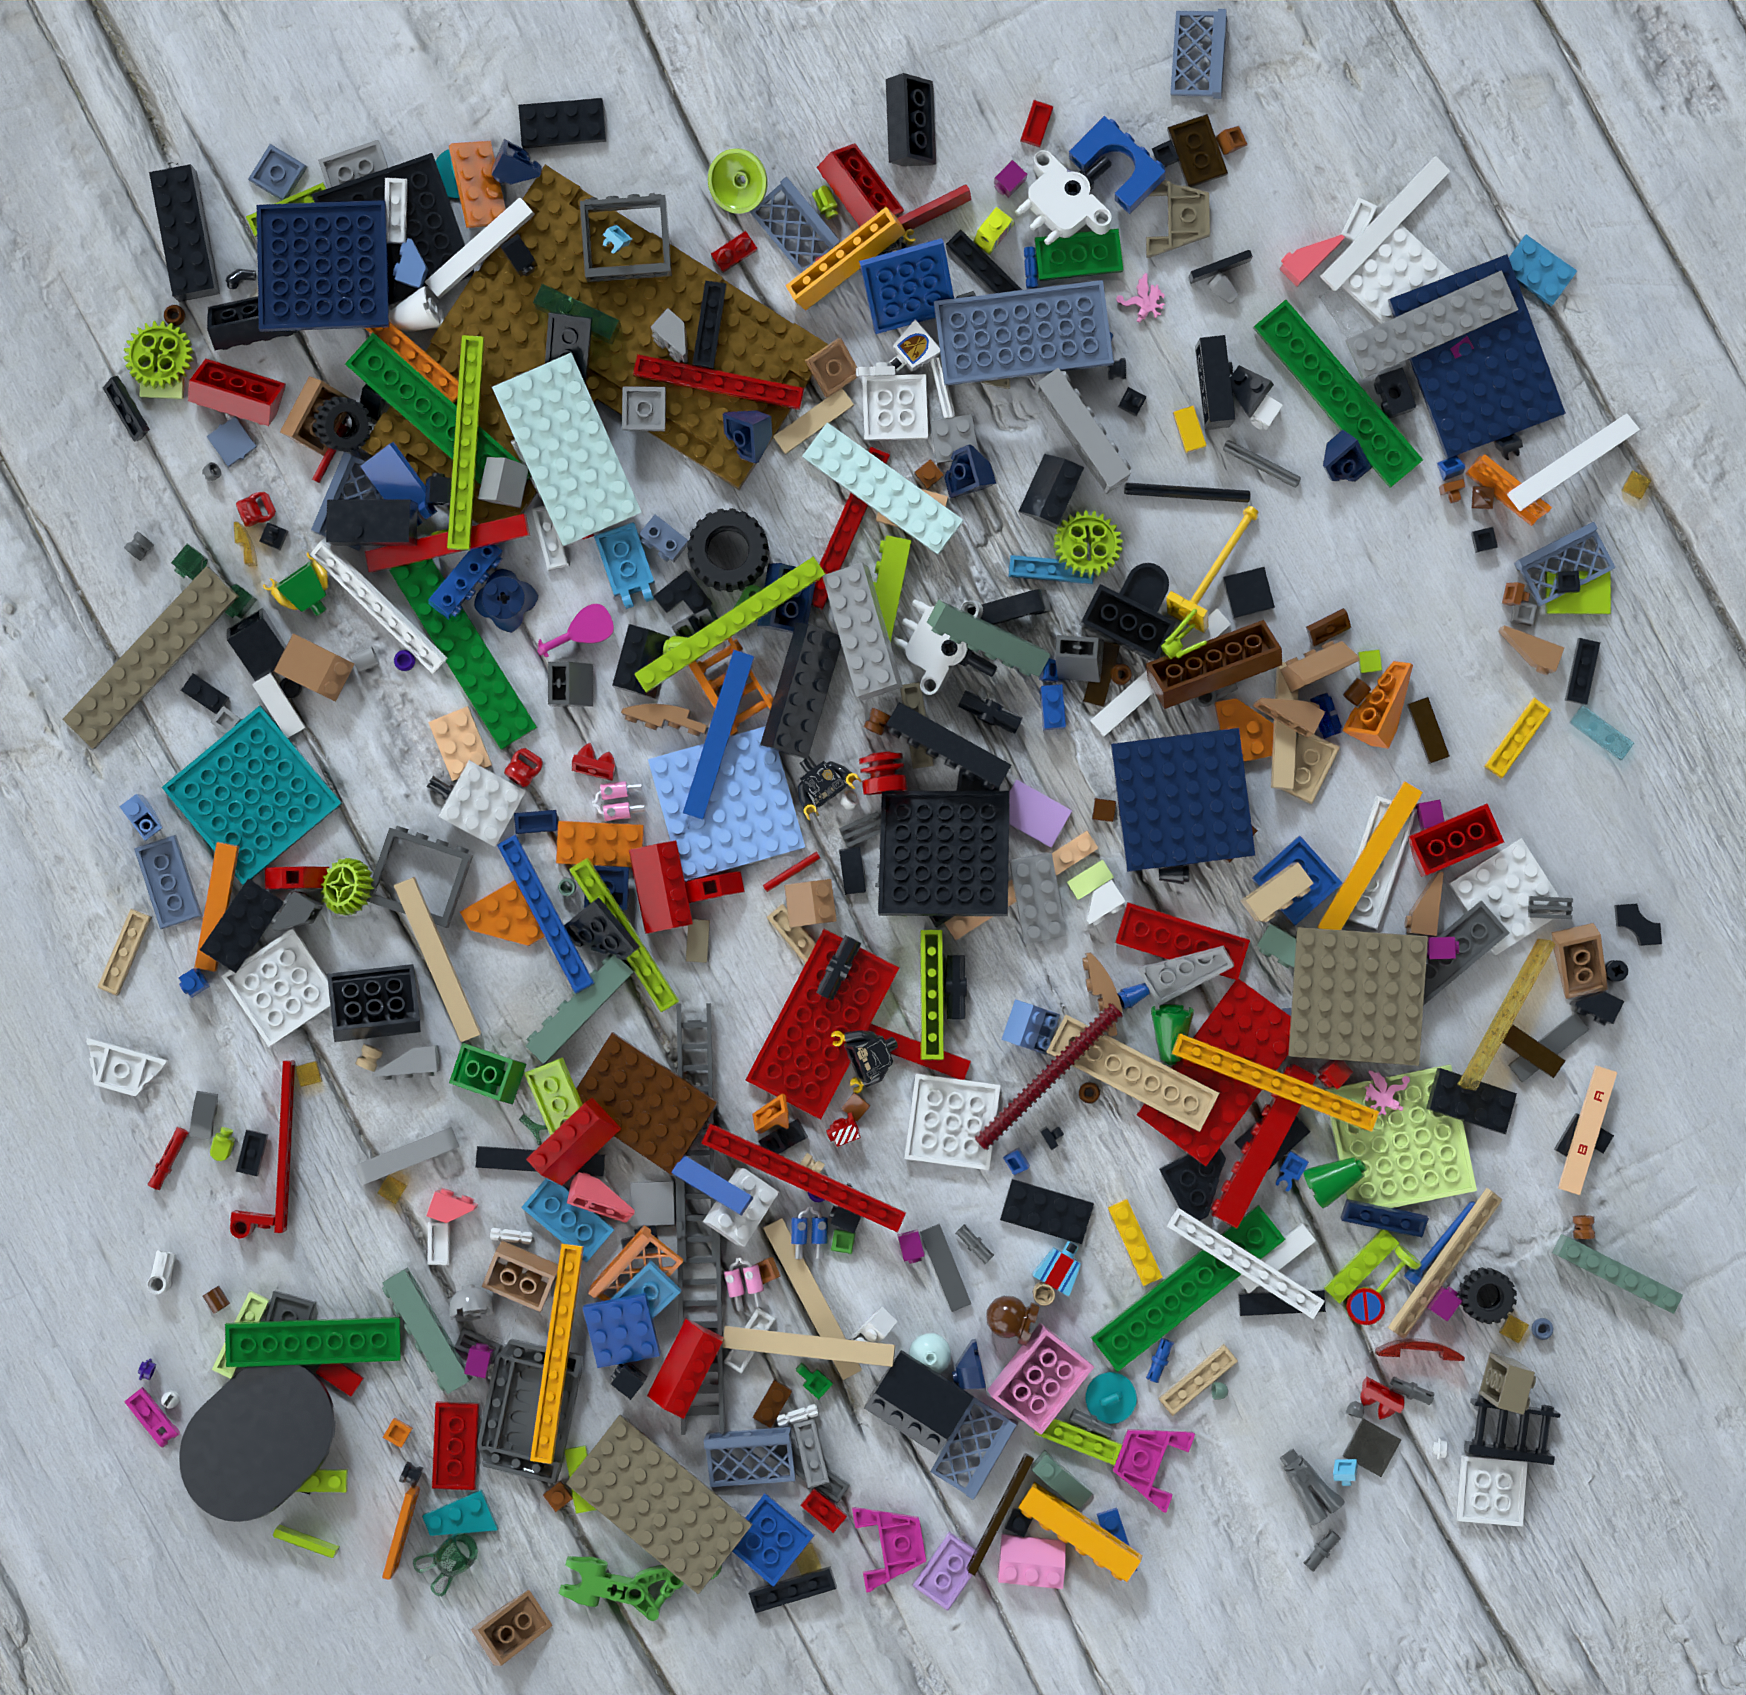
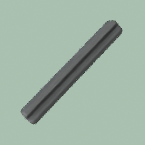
(1261, 463)

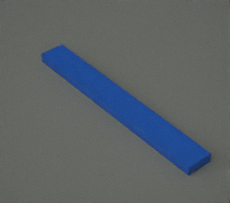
(718, 734)
(545, 914)

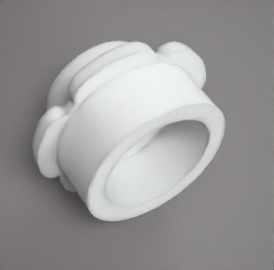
(1439, 1448)

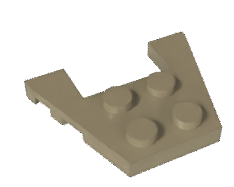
(1186, 218)

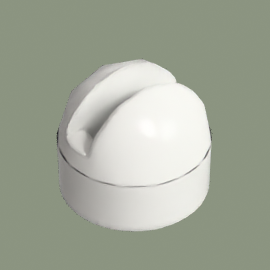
(852, 797)
(173, 1403)

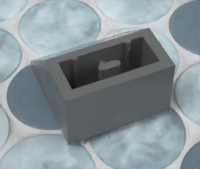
(1079, 658)
(570, 684)
(297, 912)

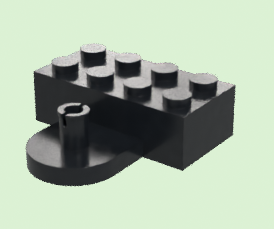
(1132, 614)

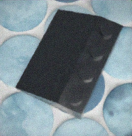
(373, 1003)
(918, 1402)

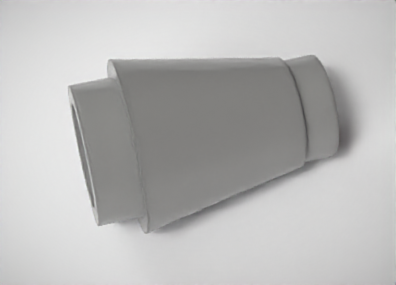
(1222, 286)

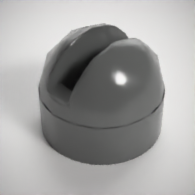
(211, 471)
(1355, 1409)

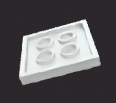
(895, 407)
(481, 803)
(1492, 1490)

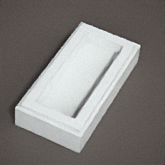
(1358, 219)
(438, 1243)

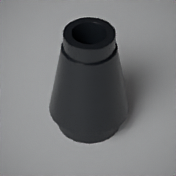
(1175, 874)

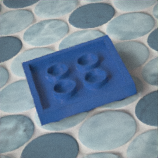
(1321, 875)
(621, 1330)
(772, 1540)

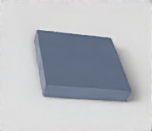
(277, 172)

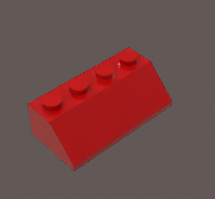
(857, 184)
(236, 392)
(1455, 840)
(660, 887)
(574, 1143)
(685, 1368)

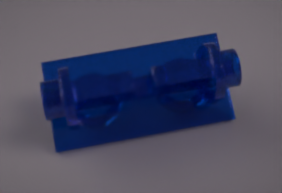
(1329, 724)

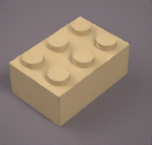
(1277, 893)

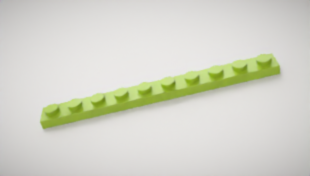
(465, 442)
(729, 624)

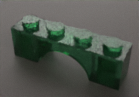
(551, 300)
(191, 562)

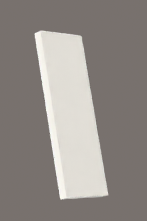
(1374, 898)

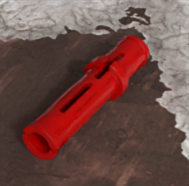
(164, 1166)

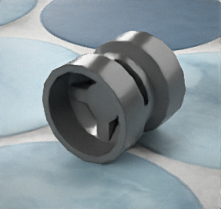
(135, 550)

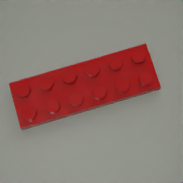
(1176, 937)

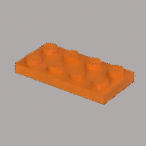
(477, 188)
(600, 842)

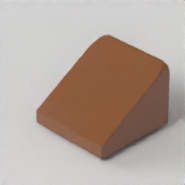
(1231, 140)
(855, 1105)

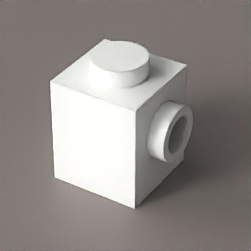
(1265, 413)

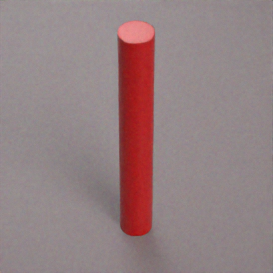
(328, 456)
(791, 871)

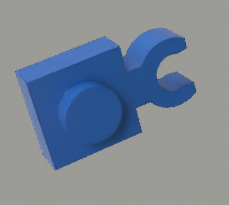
(1293, 1168)

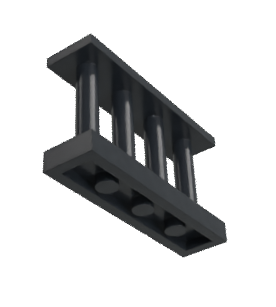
(1520, 1451)

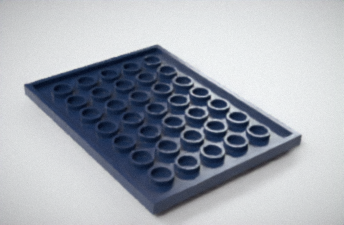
(1489, 388)

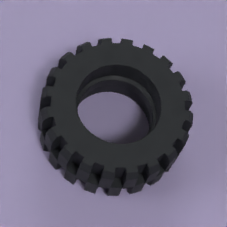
(719, 522)

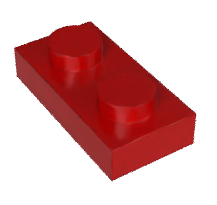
(823, 1510)

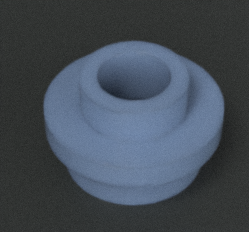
(1548, 1328)

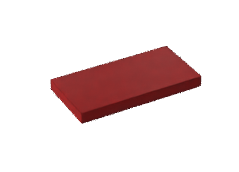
(455, 1445)

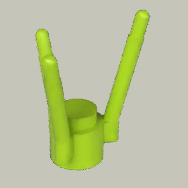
(1173, 645)

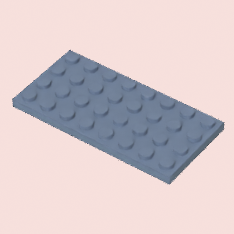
(1023, 333)

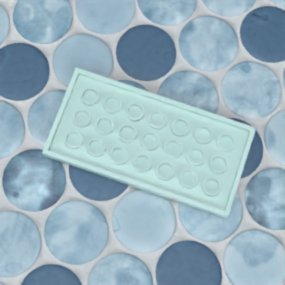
(566, 449)

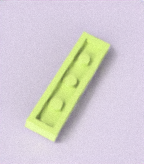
(250, 1312)

